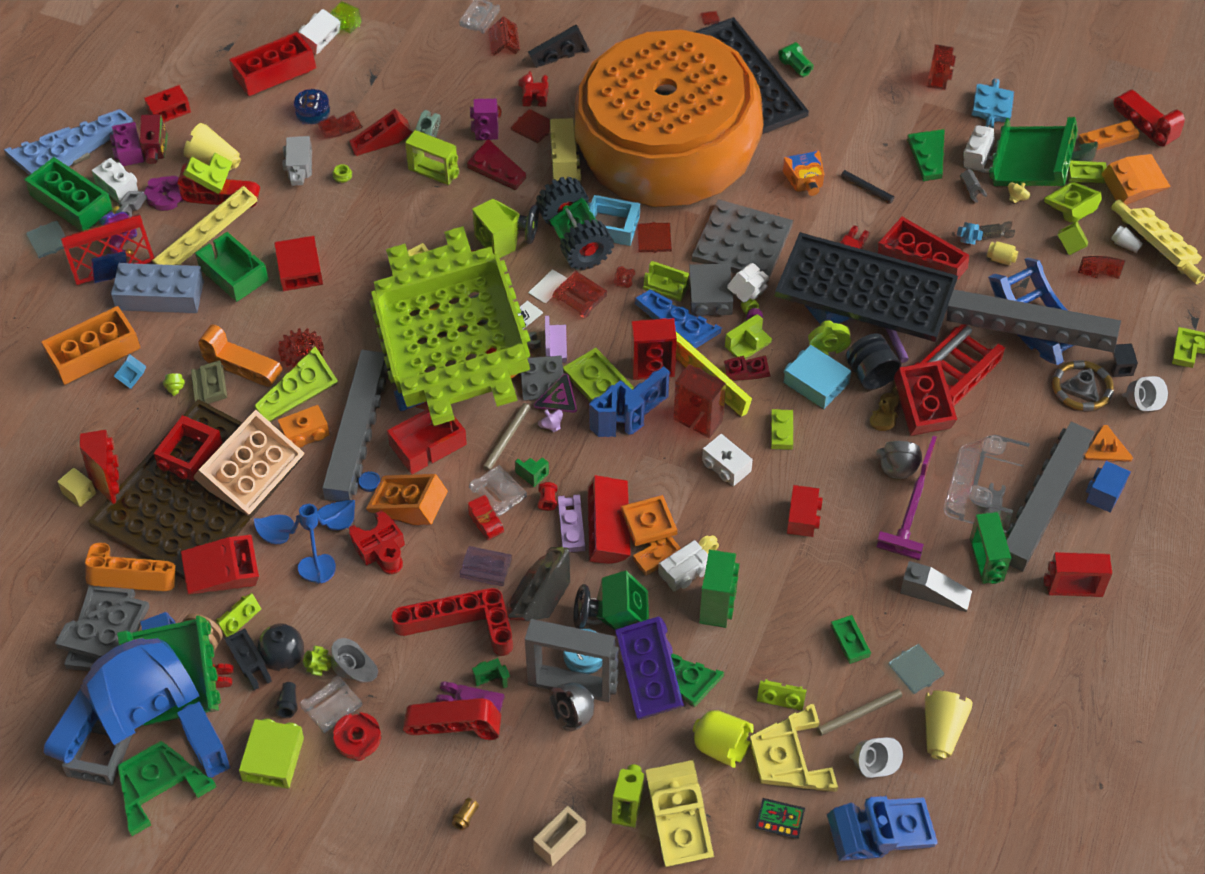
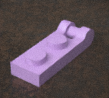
(571, 523)

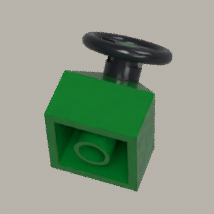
(618, 603)

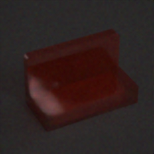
(504, 35)

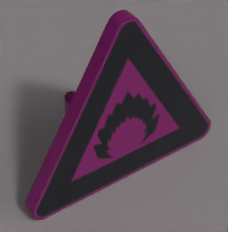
(558, 397)

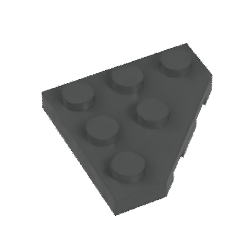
(98, 631)

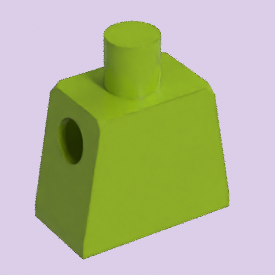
(629, 789)

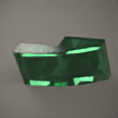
(1085, 152)

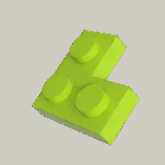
(211, 175)
(1187, 344)

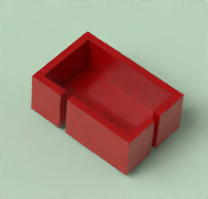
(420, 441)

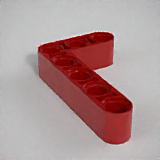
(459, 615)

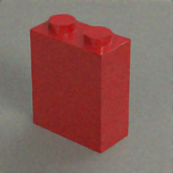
(298, 263)

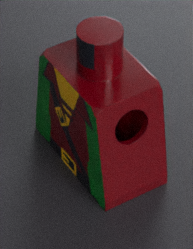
(153, 144)

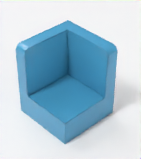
(130, 371)

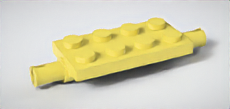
(1162, 238)

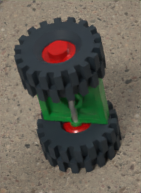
(581, 236)

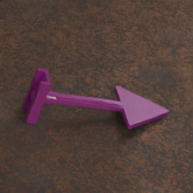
(900, 543)

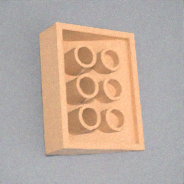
(249, 464)

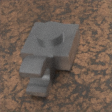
(131, 202)

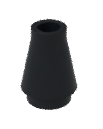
(286, 702)

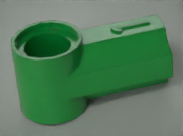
(794, 57)

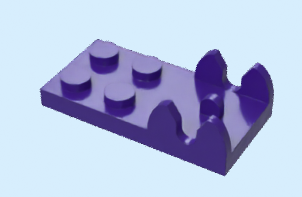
(649, 667)

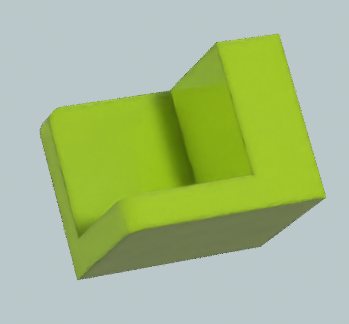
(1073, 238)

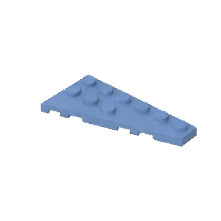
(67, 143)

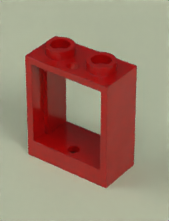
(195, 430)
(1078, 574)

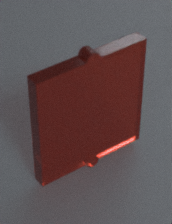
(532, 126)
(654, 237)

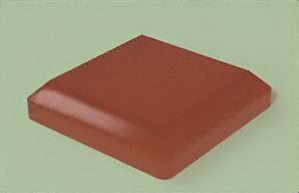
(710, 17)

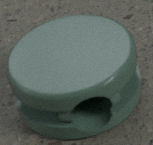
(428, 124)

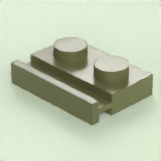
(209, 383)

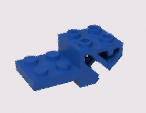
(633, 403)
(880, 827)

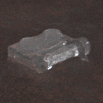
(503, 486)
(334, 708)

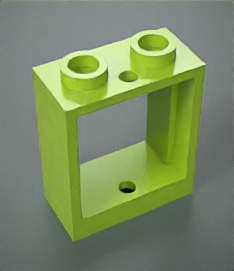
(417, 162)

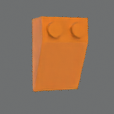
(1134, 178)
(409, 498)

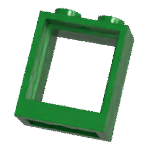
(990, 548)

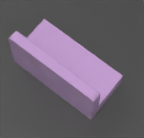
(555, 340)

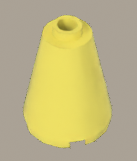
(206, 143)
(944, 722)

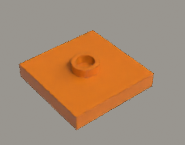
(649, 520)

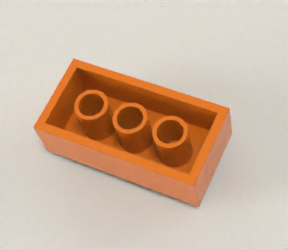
(91, 345)

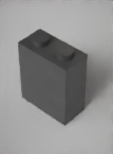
(709, 289)

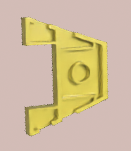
(781, 757)

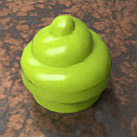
(173, 383)

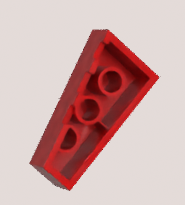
(918, 246)

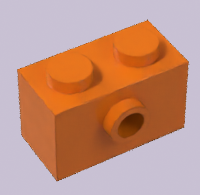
(305, 426)

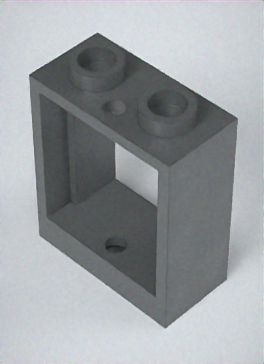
(96, 772)

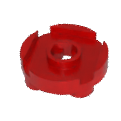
(362, 747)

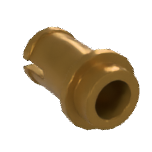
(462, 818)

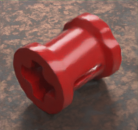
(547, 496)

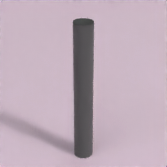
(951, 345)

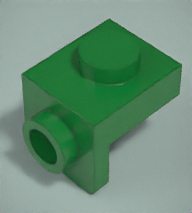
(489, 671)

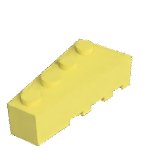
(564, 149)

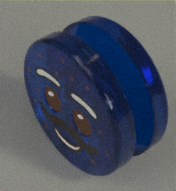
(311, 106)

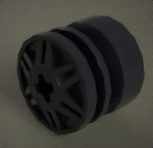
(873, 361)

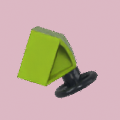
(499, 226)

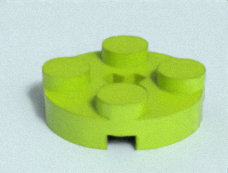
(830, 337)

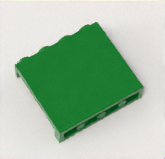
(1033, 154)
(195, 653)

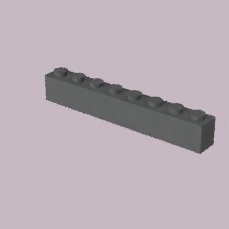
(1033, 320)
(355, 427)
(1048, 493)

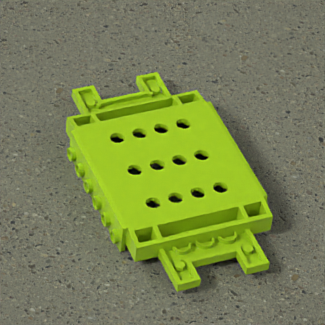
(436, 279)

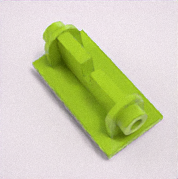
(239, 615)
(779, 695)

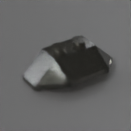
(541, 586)

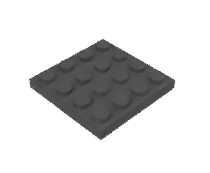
(742, 237)

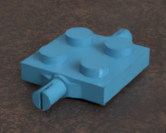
(992, 103)

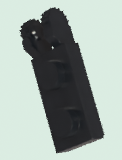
(247, 657)

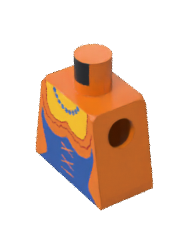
(805, 172)

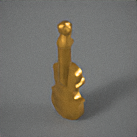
(885, 416)

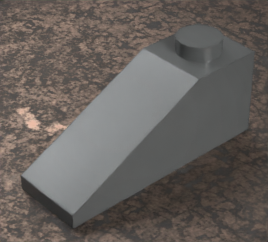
(932, 586)

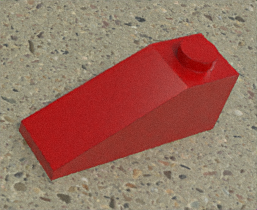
(381, 134)

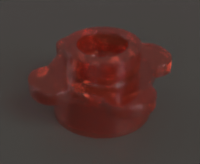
(621, 271)

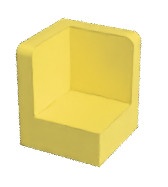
(76, 487)

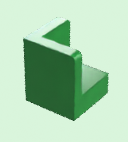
(532, 471)

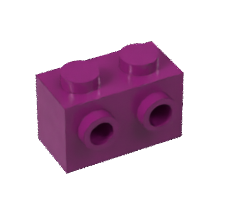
(485, 119)
(127, 144)

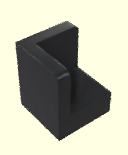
(1124, 360)

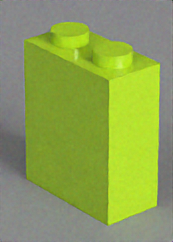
(271, 753)

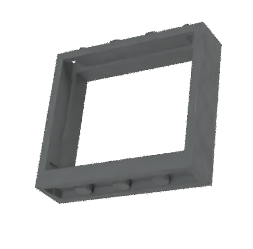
(573, 641)

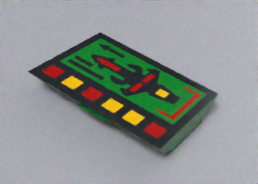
(780, 818)

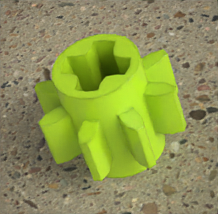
(317, 660)

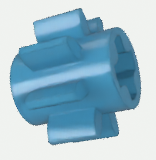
(969, 233)

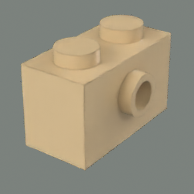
(559, 836)

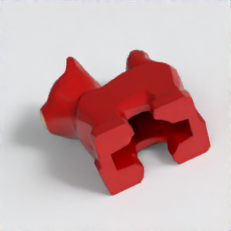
(534, 91)

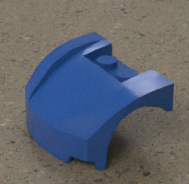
(136, 685)

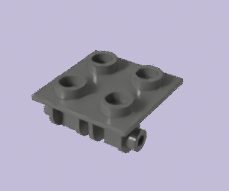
(541, 376)

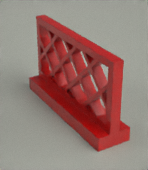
(101, 232)

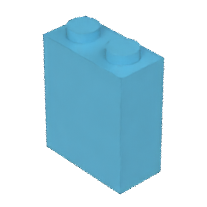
(817, 376)

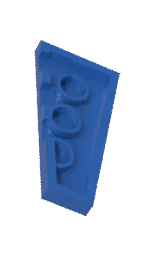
(691, 328)

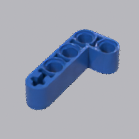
(71, 730)

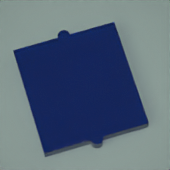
(106, 266)

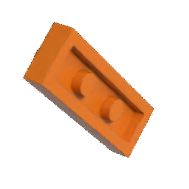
(1110, 135)

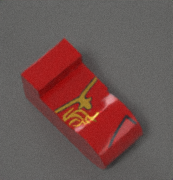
(485, 517)

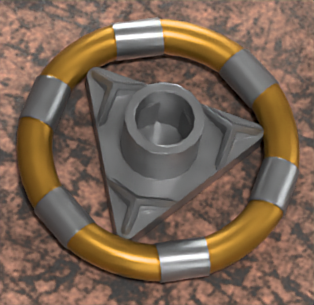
(1082, 385)

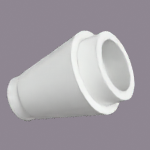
(1126, 239)

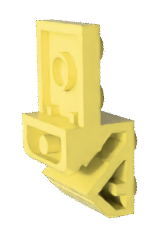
(679, 813)

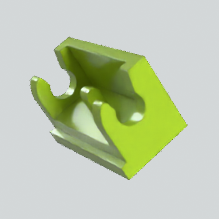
(666, 281)

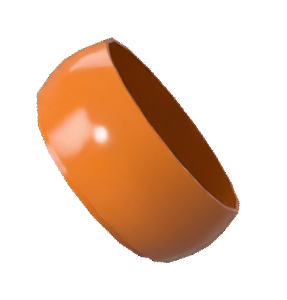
(672, 144)

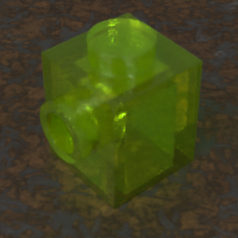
(348, 16)

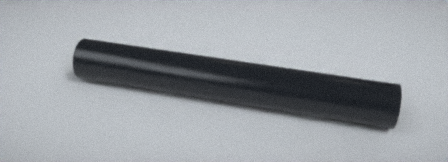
(867, 186)

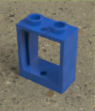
(203, 739)

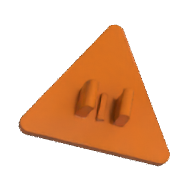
(1107, 447)

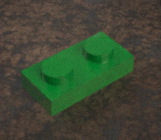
(850, 639)

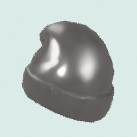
(900, 458)

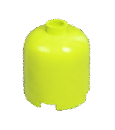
(722, 736)

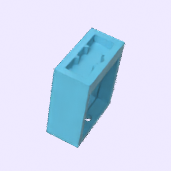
(621, 209)

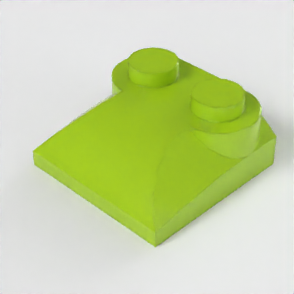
(1074, 201)

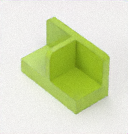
(747, 338)

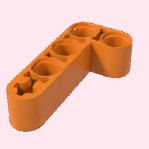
(237, 359)
(127, 572)

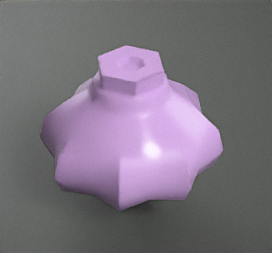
(551, 420)

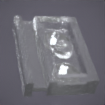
(479, 15)

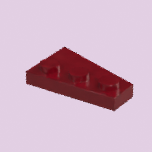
(497, 166)

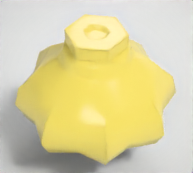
(1018, 192)

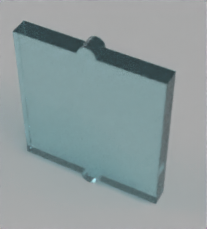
(46, 239)
(916, 668)

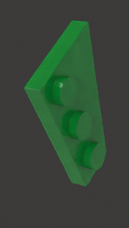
(928, 153)
(694, 679)

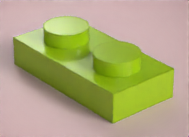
(1086, 171)
(782, 429)

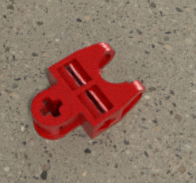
(380, 544)

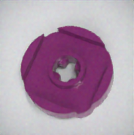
(157, 186)

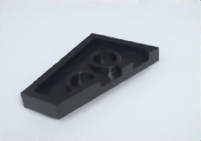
(561, 45)

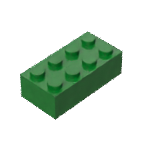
(68, 194)

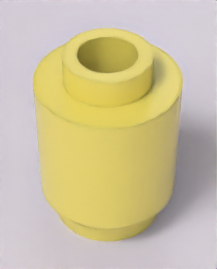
(1002, 253)

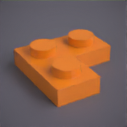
(658, 550)

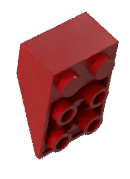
(101, 462)
(220, 565)

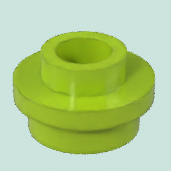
(342, 173)

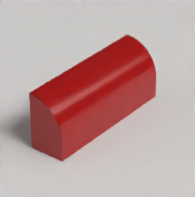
(607, 528)

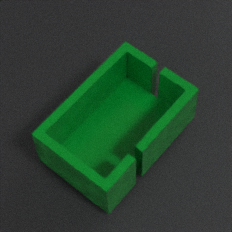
(234, 268)
(719, 588)

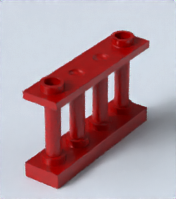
(979, 369)

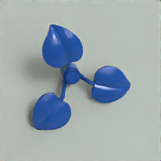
(276, 530)

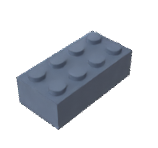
(158, 288)

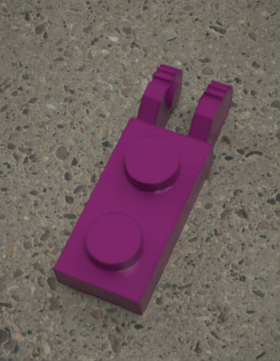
(465, 692)

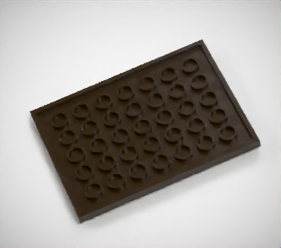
(168, 514)

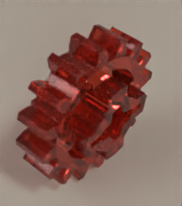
(299, 345)

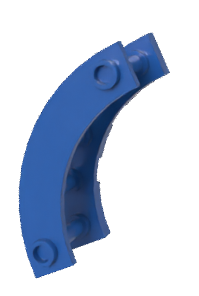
(1050, 350)

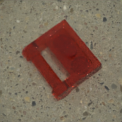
(584, 290)

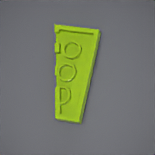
(301, 384)

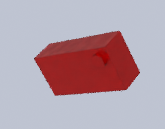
(272, 63)

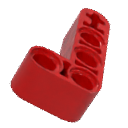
(1158, 127)
(197, 193)
(454, 716)

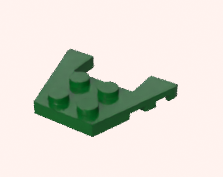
(152, 774)

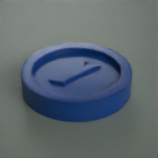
(369, 481)

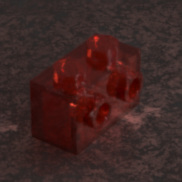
(940, 67)

